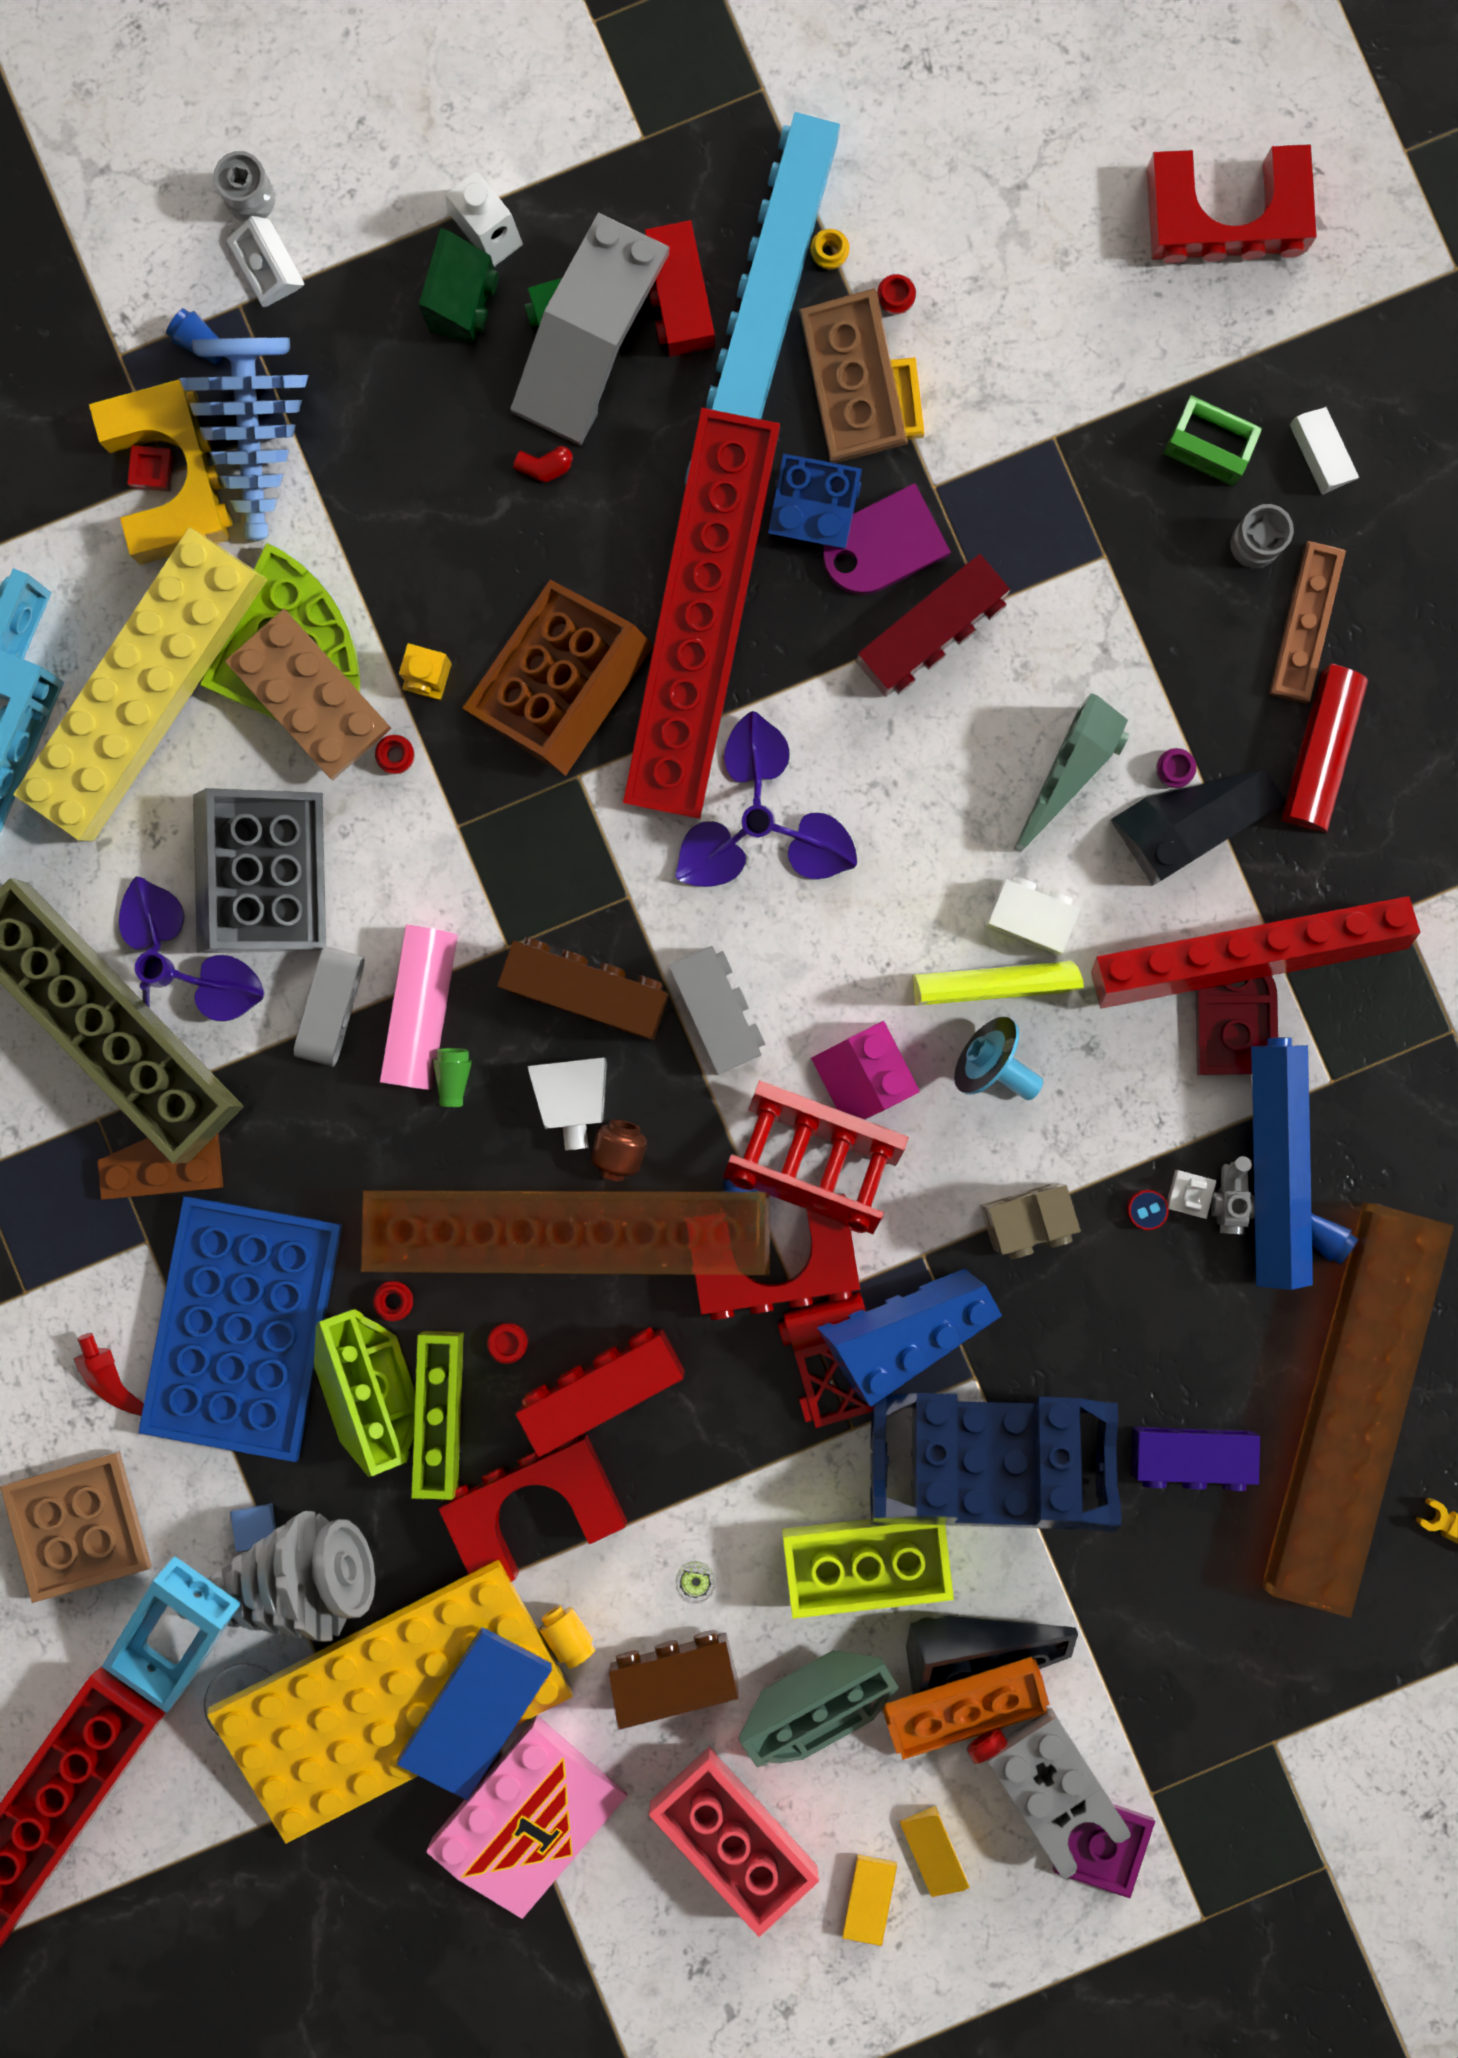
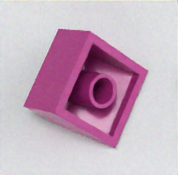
(866, 1073)

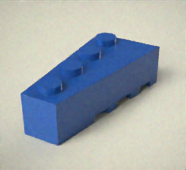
(908, 1333)

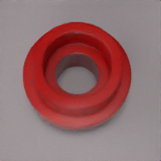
(386, 745)
(380, 1301)

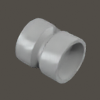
(244, 185)
(1261, 536)

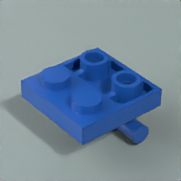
(815, 500)

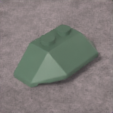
(816, 1707)

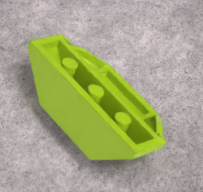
(366, 1390)

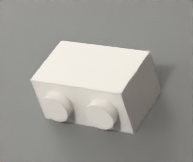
(1033, 916)

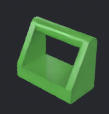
(1205, 455)

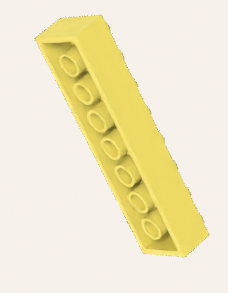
(140, 686)

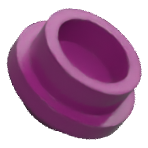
(1176, 768)

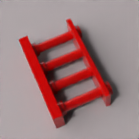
(844, 1133)

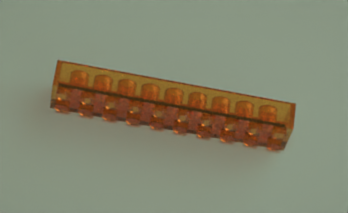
(566, 1232)
(1357, 1409)

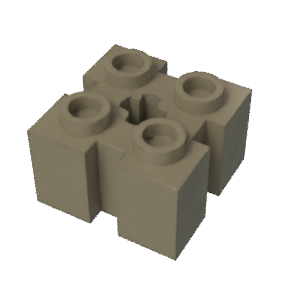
(1030, 1219)

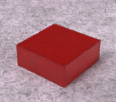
(150, 468)

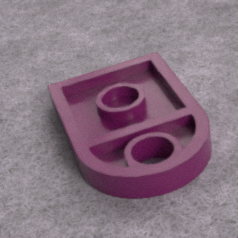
(888, 543)

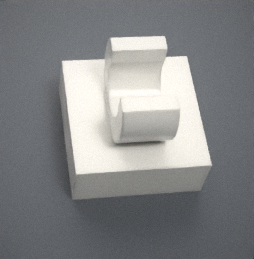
(1191, 1194)

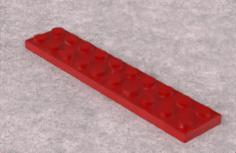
(701, 612)

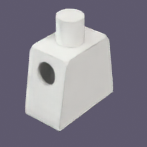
(479, 214)
(571, 1097)

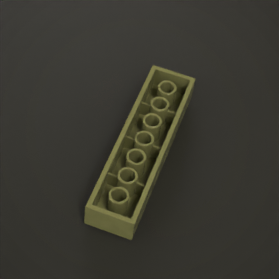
(108, 1028)

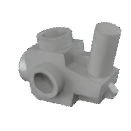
(1233, 1202)

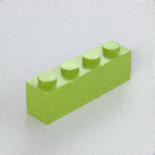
(437, 1414)

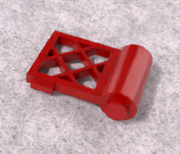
(802, 1332)

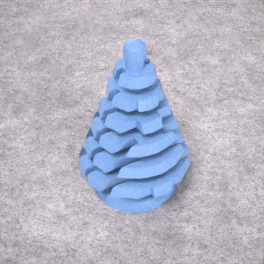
(248, 432)

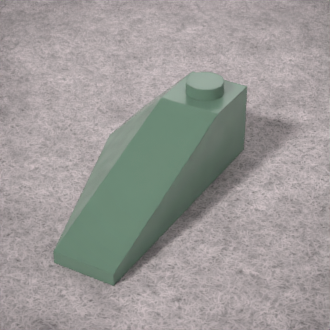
(1088, 745)

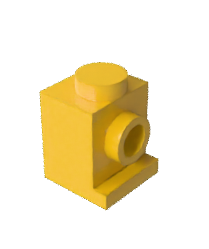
(424, 671)

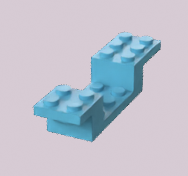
(25, 685)

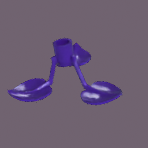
(711, 854)
(155, 915)

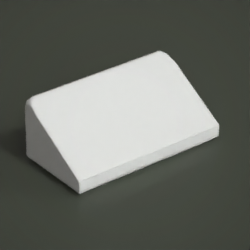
(264, 260)
(1323, 450)

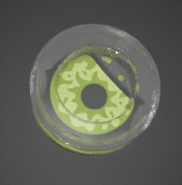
(695, 1582)

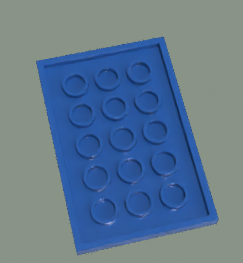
(240, 1328)

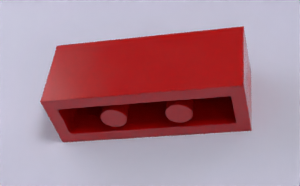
(681, 293)

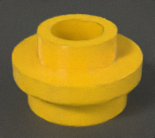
(833, 238)

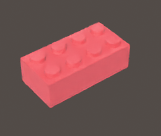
(734, 1841)

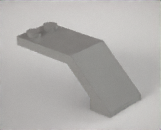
(586, 328)

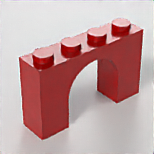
(1185, 231)
(828, 1271)
(569, 1469)

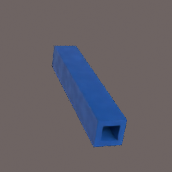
(1282, 1164)

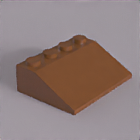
(559, 676)

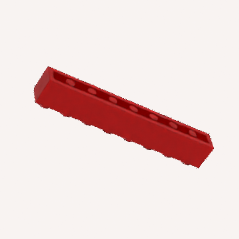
(1254, 952)

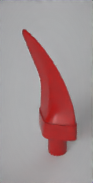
(101, 1375)

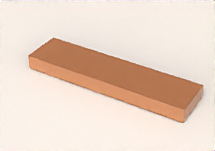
(1307, 622)

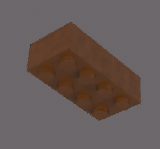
(584, 990)

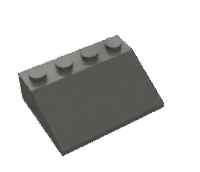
(259, 871)

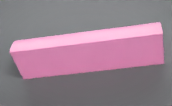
(419, 1007)

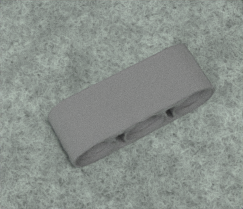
(329, 1006)

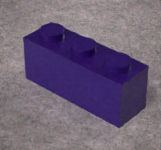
(1195, 1457)

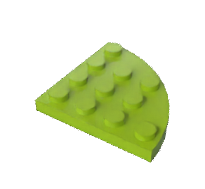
(309, 604)

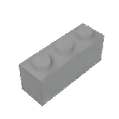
(717, 1009)

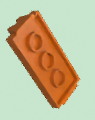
(966, 1708)

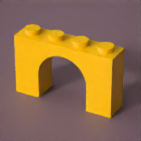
(165, 416)

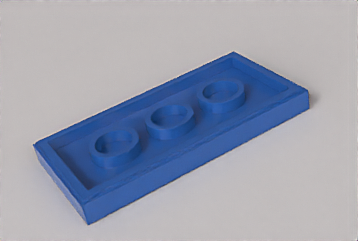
(474, 1713)

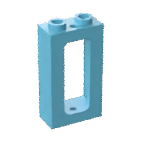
(132, 1654)

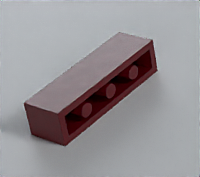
(933, 625)

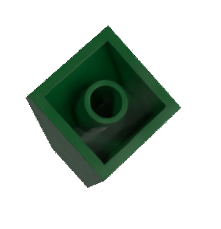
(457, 288)

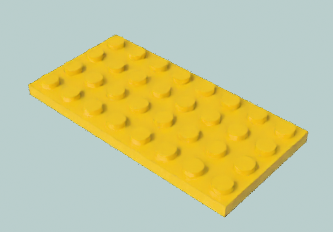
(338, 1720)

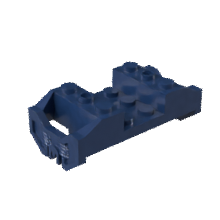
(997, 1463)

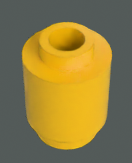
(566, 1636)

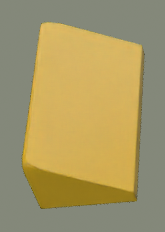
(934, 1852)

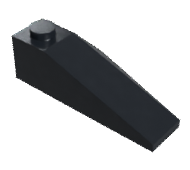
(1186, 823)
(961, 1647)

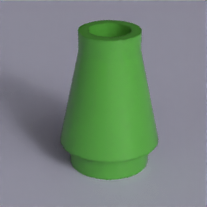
(452, 1074)

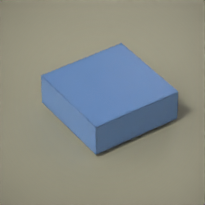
(252, 1525)

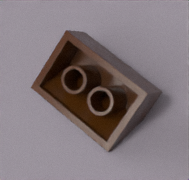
(673, 1679)

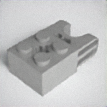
(1063, 1796)

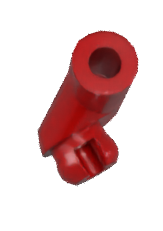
(546, 467)

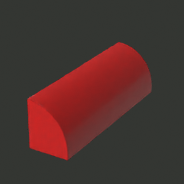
(1325, 748)

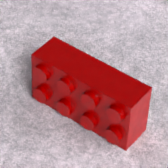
(600, 1392)

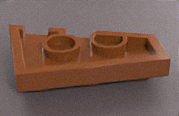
(147, 1171)

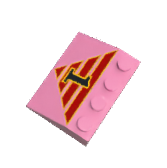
(526, 1819)

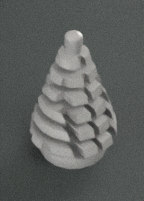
(301, 1579)

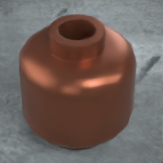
(618, 1149)

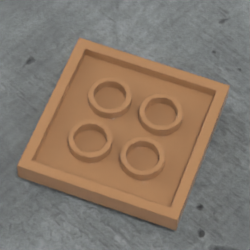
(76, 1527)

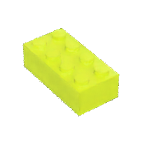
(865, 1566)

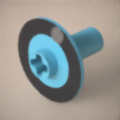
(990, 1058)

